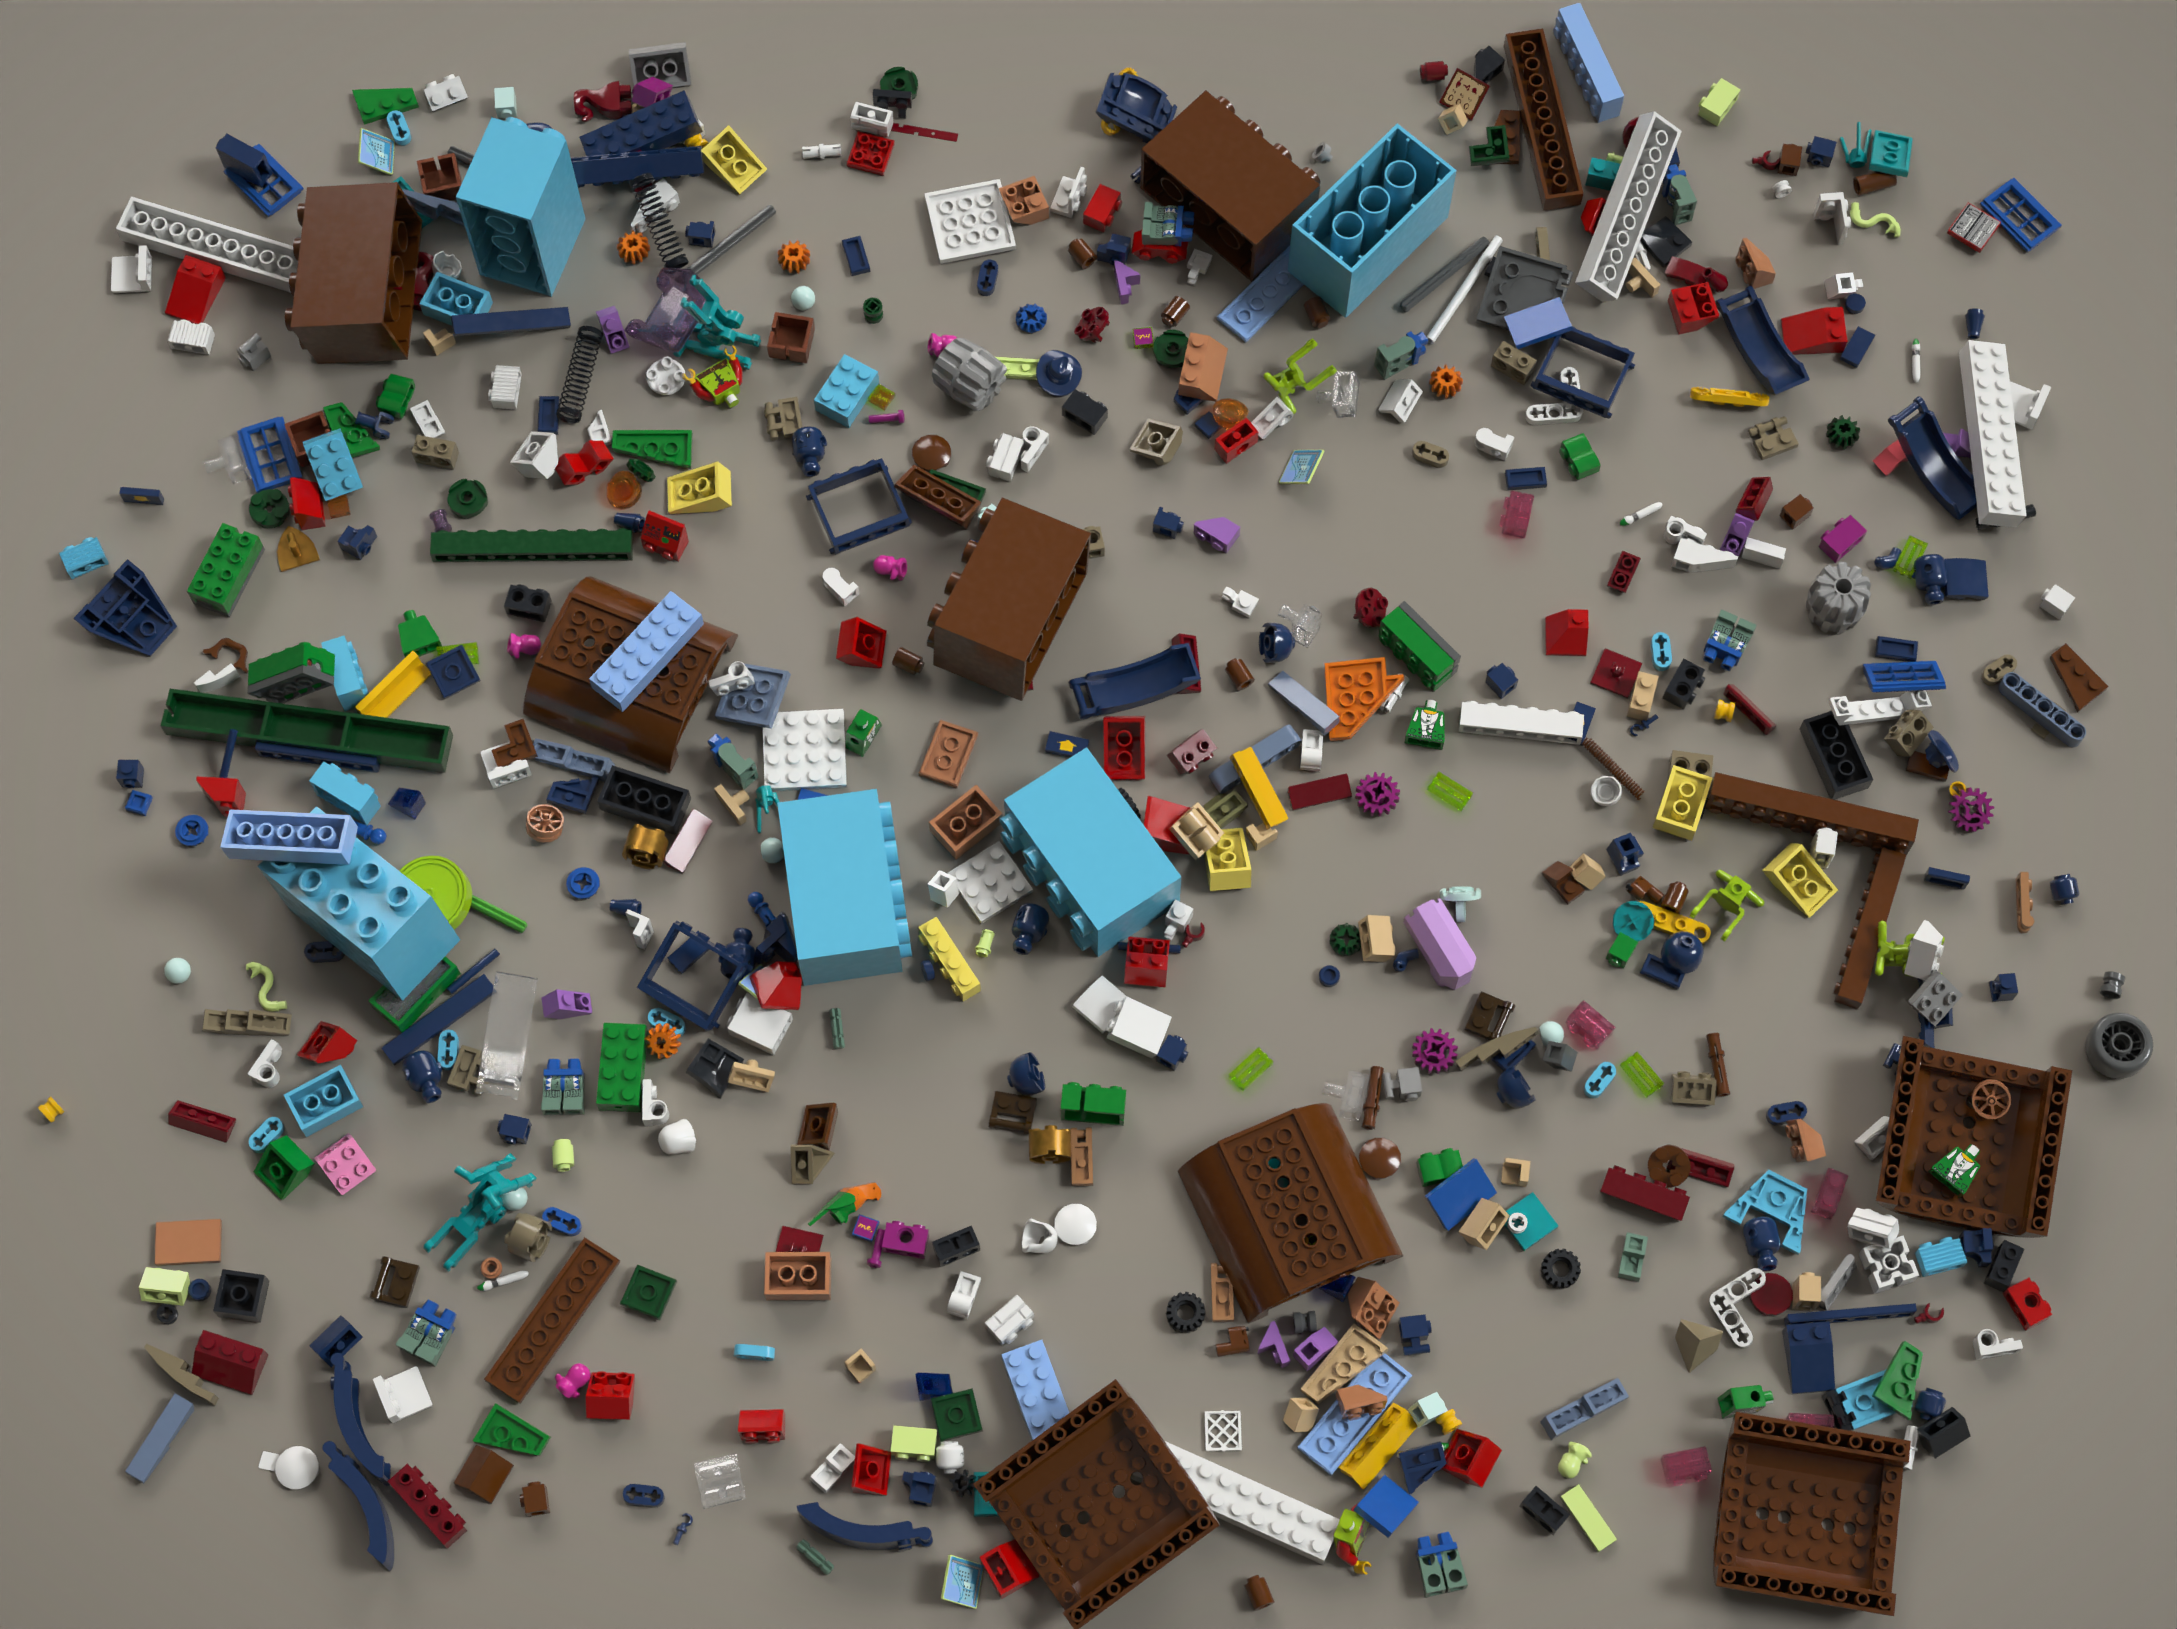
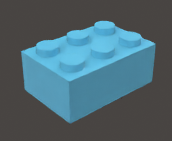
(453, 297)
(846, 391)
(332, 464)
(347, 673)
(345, 792)
(323, 1100)

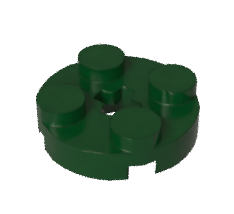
(905, 77)
(1166, 340)
(261, 501)
(472, 507)

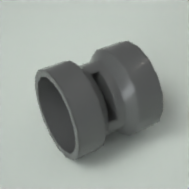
(2112, 985)
(1300, 1324)

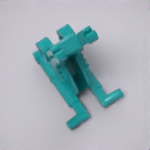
(715, 326)
(483, 1206)

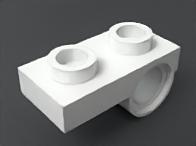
(1685, 531)
(731, 681)
(1311, 750)
(963, 1295)

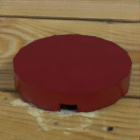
(1773, 1296)

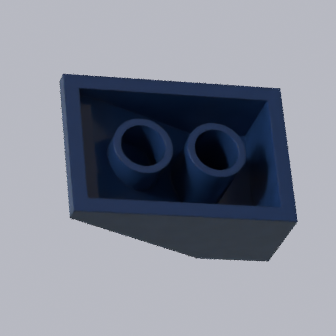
(1809, 1357)

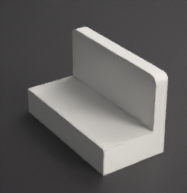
(1401, 399)
(1763, 553)
(643, 928)

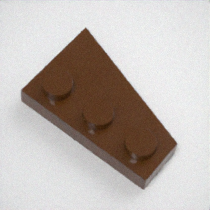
(1511, 120)
(2080, 680)

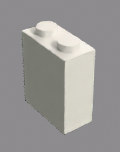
(757, 1025)
(1138, 1027)

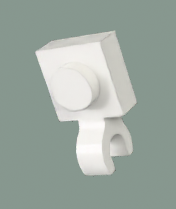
(1198, 264)
(1242, 602)

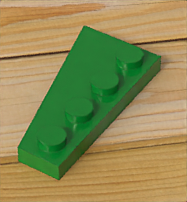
(662, 446)

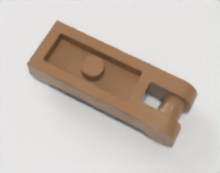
(2023, 902)
(1081, 1157)
(1221, 1296)

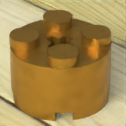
(645, 847)
(1049, 1145)

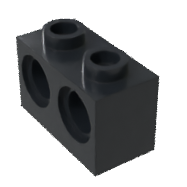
(526, 607)
(1682, 683)
(956, 1246)
(2004, 1266)
(1544, 1510)

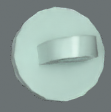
(1460, 895)

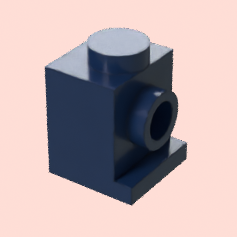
(701, 234)
(1167, 523)
(2003, 987)

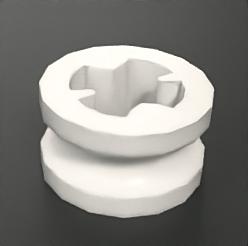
(1782, 189)
(1514, 1217)

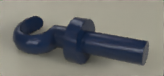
(1645, 724)
(682, 1529)

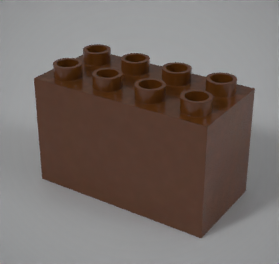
(1231, 179)
(349, 259)
(1009, 598)

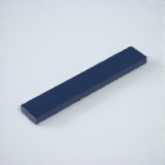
(510, 321)
(317, 757)
(438, 1020)
(1854, 1314)

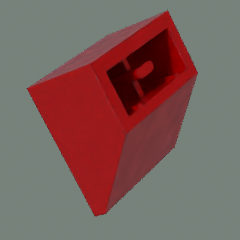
(1692, 307)
(306, 504)
(1146, 961)
(610, 1395)
(762, 1425)
(1008, 1568)

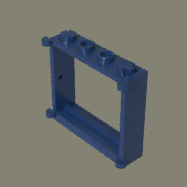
(1577, 396)
(870, 531)
(675, 1002)

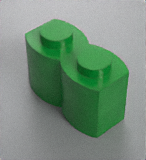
(396, 395)
(1580, 456)
(1437, 1168)

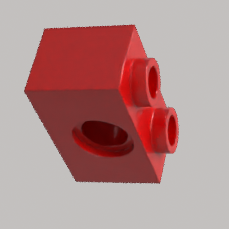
(1236, 440)
(2027, 1315)

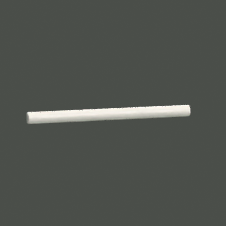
(1464, 289)

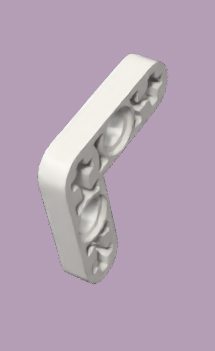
(1569, 417)
(1731, 1299)

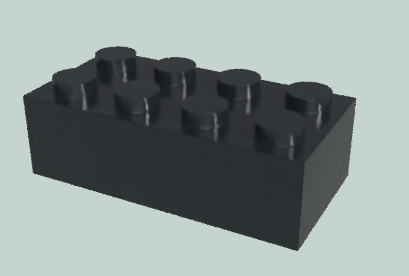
(1836, 755)
(644, 800)

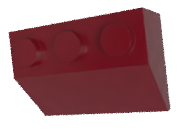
(228, 1362)

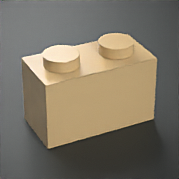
(1642, 696)
(1376, 938)
(1484, 1223)
(1806, 1292)

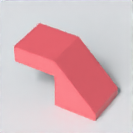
(1890, 458)

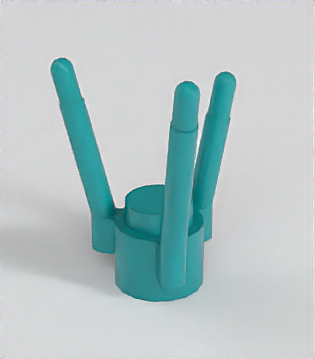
(1857, 157)
(764, 798)

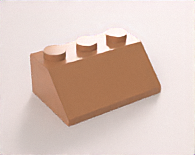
(1202, 368)

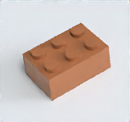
(965, 822)
(797, 1276)

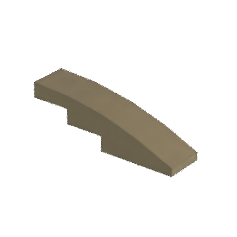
(247, 1023)
(1505, 1045)
(177, 1370)

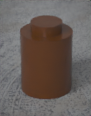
(1082, 253)
(1175, 311)
(1317, 312)
(908, 661)
(1239, 674)
(1675, 897)
(1259, 1592)

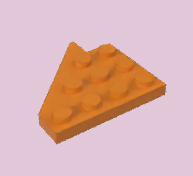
(1356, 692)

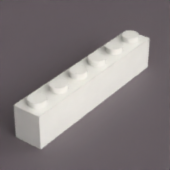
(1521, 722)

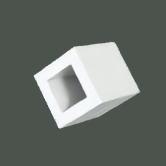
(2056, 601)
(943, 888)

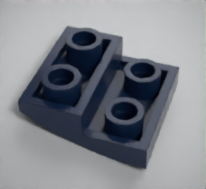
(1966, 578)

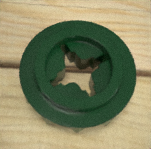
(641, 470)
(1338, 944)

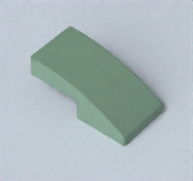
(1632, 1257)

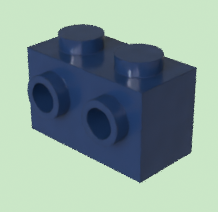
(336, 1339)

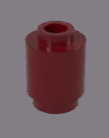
(1433, 71)

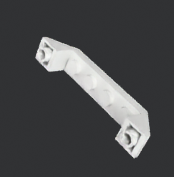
(1877, 709)

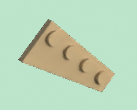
(1345, 1361)

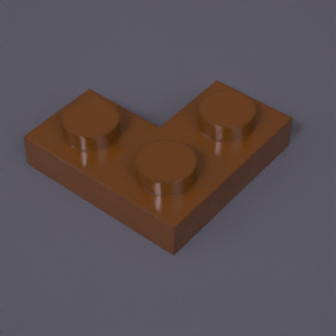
(519, 747)

